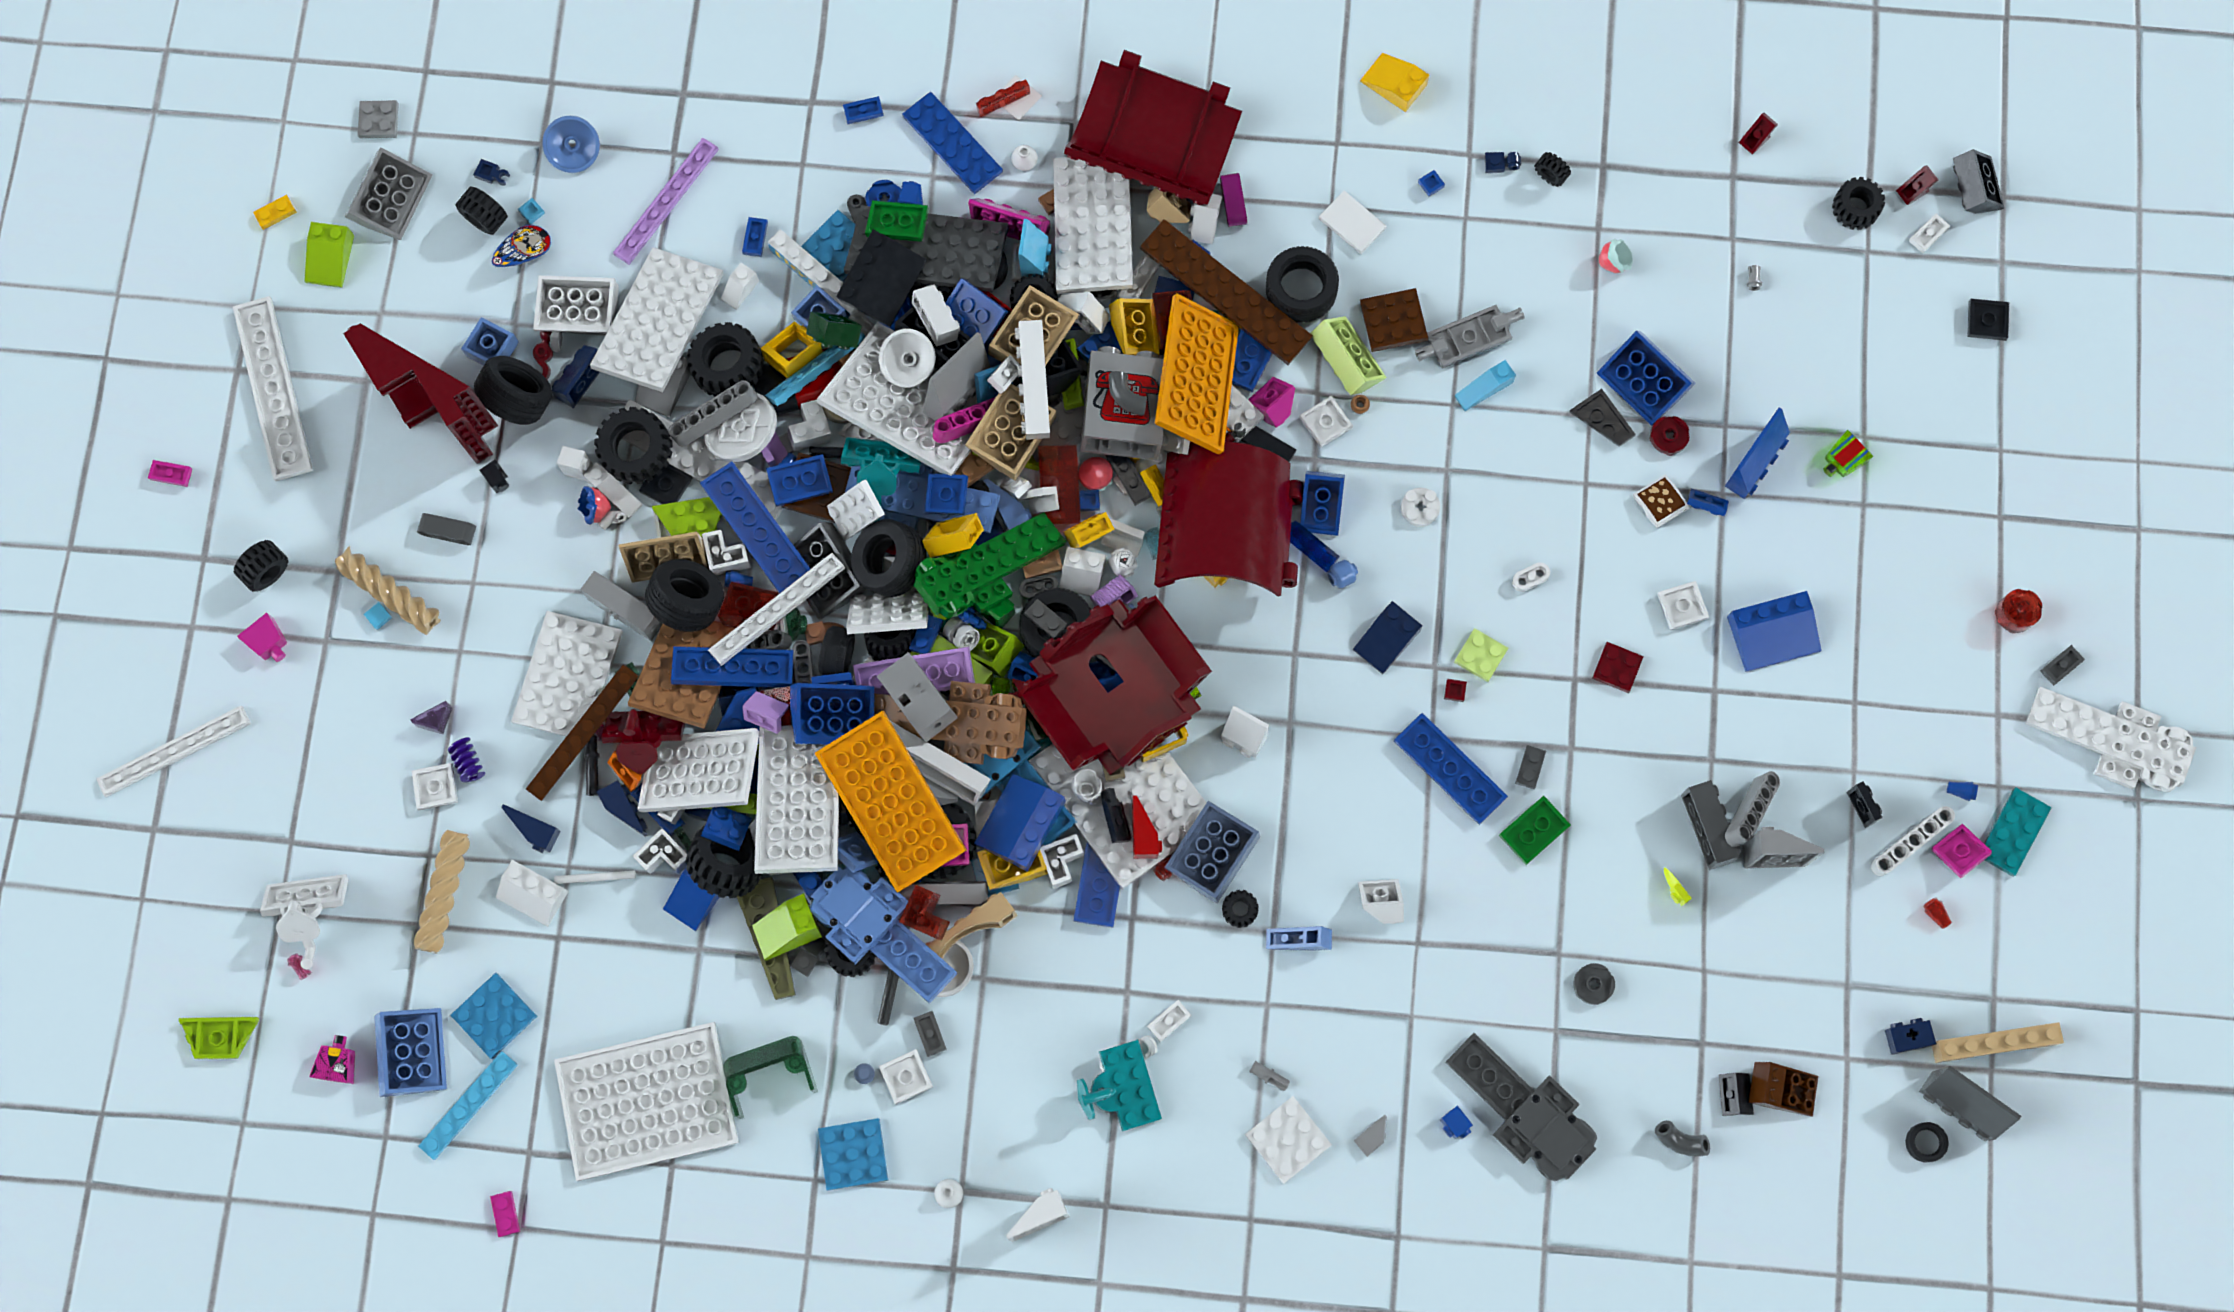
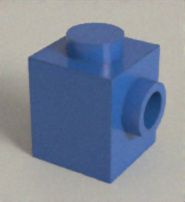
(1456, 1123)

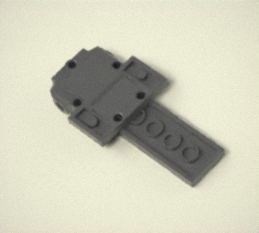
(1536, 1121)

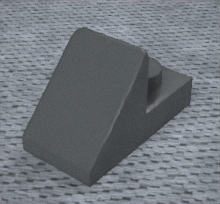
(808, 956)

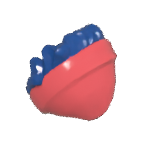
(593, 504)

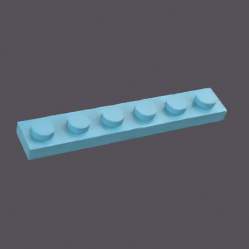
(808, 373)
(468, 1105)

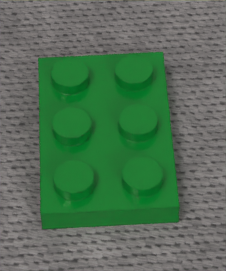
(897, 220)
(1534, 830)

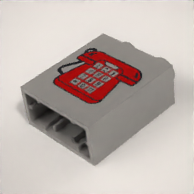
(1105, 424)

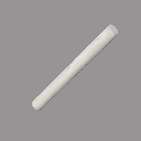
(595, 877)

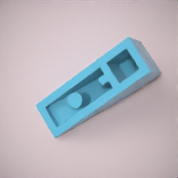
(1486, 385)

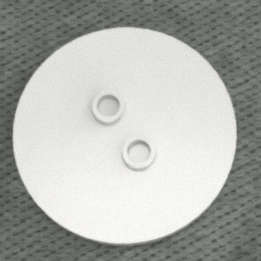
(743, 433)

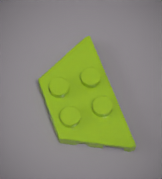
(689, 516)
(218, 1036)

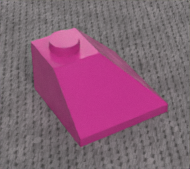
(1274, 401)

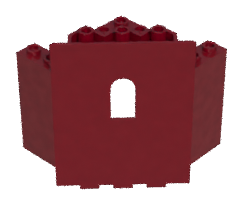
(1136, 716)

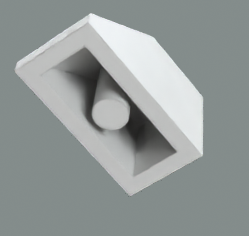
(739, 285)

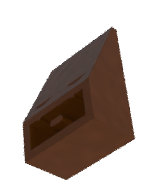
(1783, 1088)

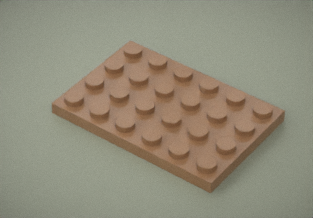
(678, 702)

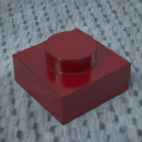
(1455, 690)

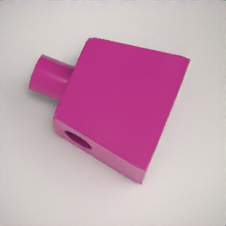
(265, 638)

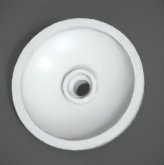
(895, 358)
(962, 962)

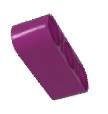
(1233, 199)

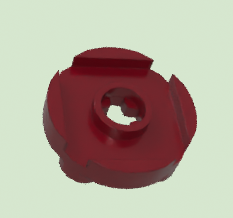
(1666, 445)

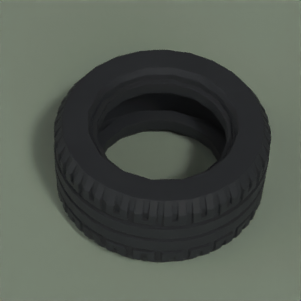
(1308, 259)
(513, 390)

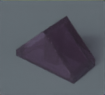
(434, 718)

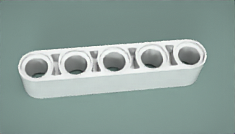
(1921, 837)

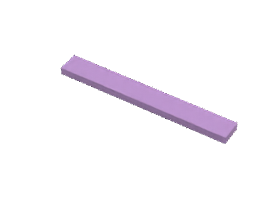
(665, 201)

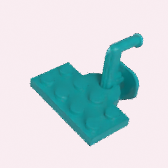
(878, 464)
(1124, 1088)

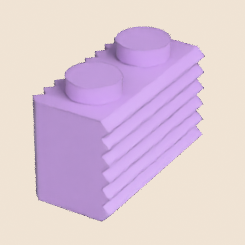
(1116, 589)

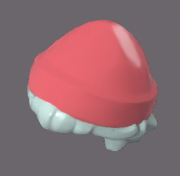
(1616, 256)
(1095, 474)

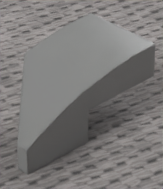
(556, 341)
(1372, 1137)

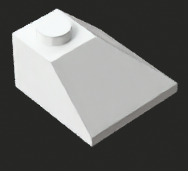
(1383, 900)

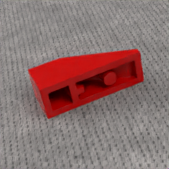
(1144, 834)

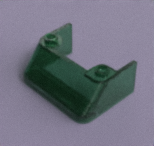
(787, 1049)

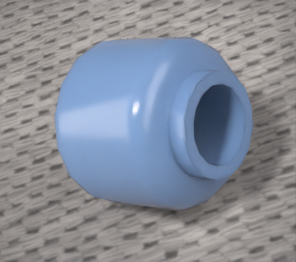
(1342, 574)

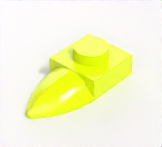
(1677, 891)

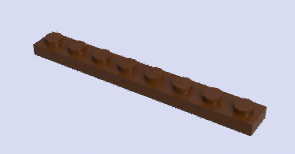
(582, 732)

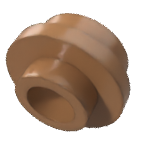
(1363, 399)

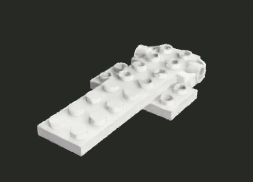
(2128, 743)

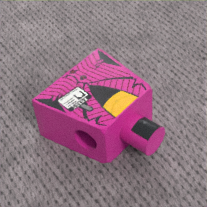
(335, 1062)

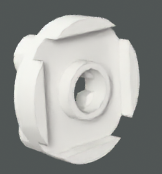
(1427, 498)

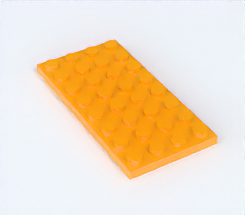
(1197, 374)
(890, 801)

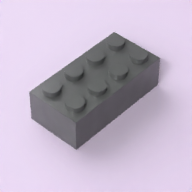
(1709, 824)

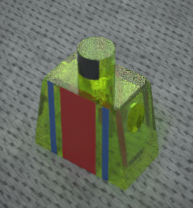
(1846, 456)

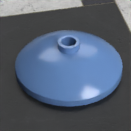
(557, 146)

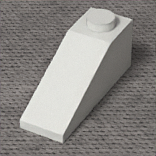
(613, 490)

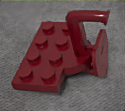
(639, 736)

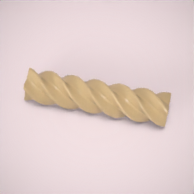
(385, 590)
(440, 897)

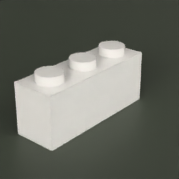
(935, 315)

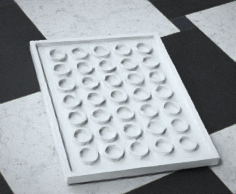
(891, 411)
(1162, 790)
(646, 1101)

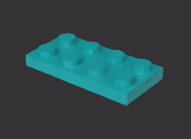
(2015, 831)

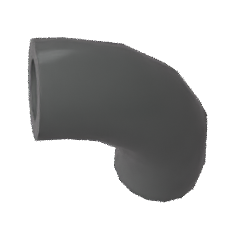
(1124, 396)
(1682, 1143)

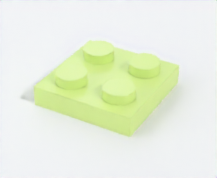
(1481, 655)

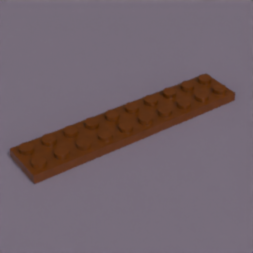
(1226, 292)

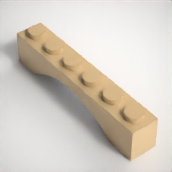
(992, 914)
(1997, 1042)

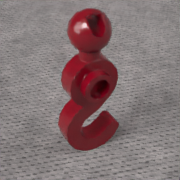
(543, 353)

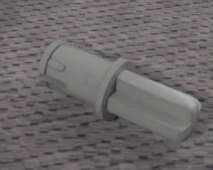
(1269, 1076)

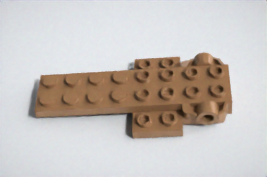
(983, 725)

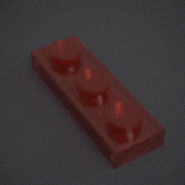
(1003, 97)

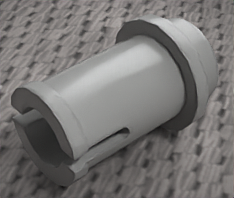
(1754, 278)

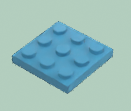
(832, 243)
(493, 1015)
(853, 1154)

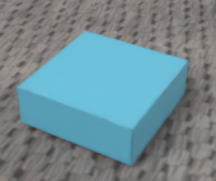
(531, 211)
(377, 615)

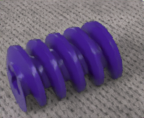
(464, 762)

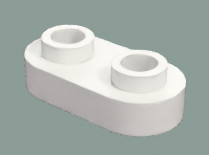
(1530, 577)

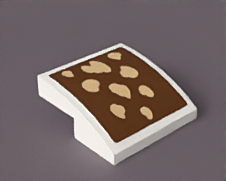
(1661, 501)

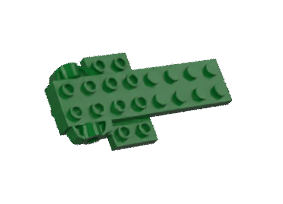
(976, 574)

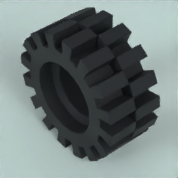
(1552, 169)
(1240, 921)

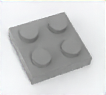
(378, 119)

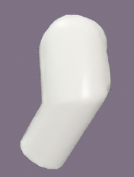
(612, 517)

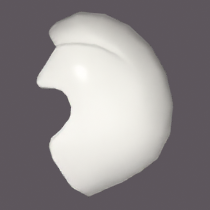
(1086, 785)

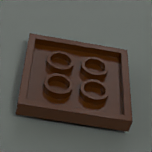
(1393, 320)
(817, 505)

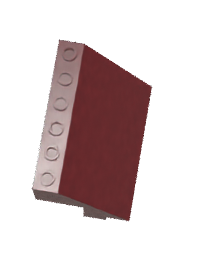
(423, 390)

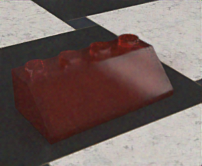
(1060, 468)

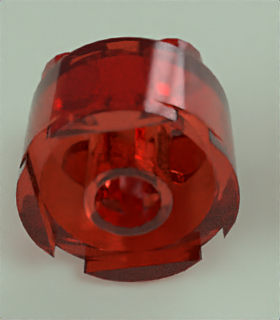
(2011, 618)

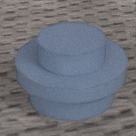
(864, 1073)

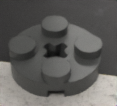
(1602, 976)

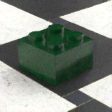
(833, 330)

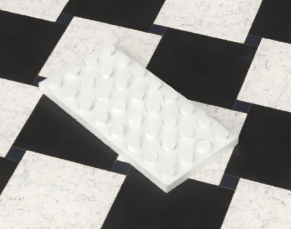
(1091, 228)
(657, 319)
(794, 807)

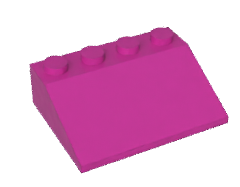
(990, 211)

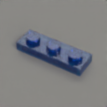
(1312, 546)

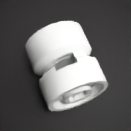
(961, 633)

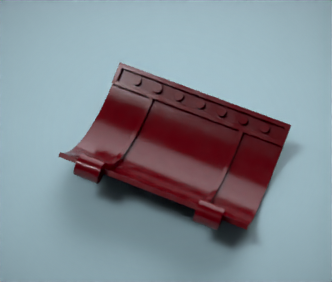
(1155, 129)
(1228, 517)

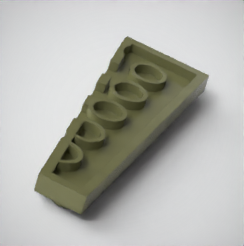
(754, 907)

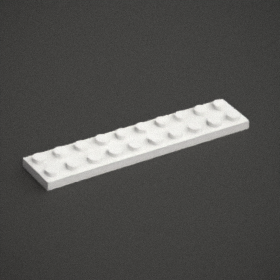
(272, 388)
(701, 463)

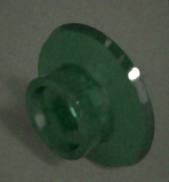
(796, 623)

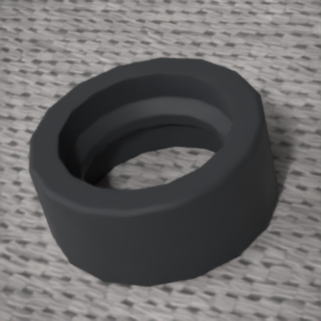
(1940, 1133)

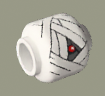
(1123, 562)

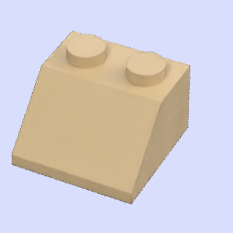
(1168, 207)

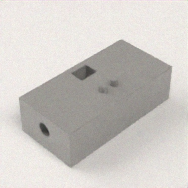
(621, 605)
(917, 697)

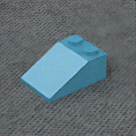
(1033, 250)

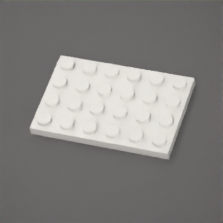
(565, 673)
(701, 771)

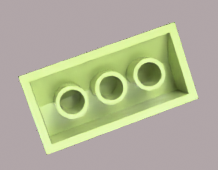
(1347, 355)

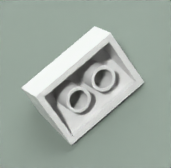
(530, 893)

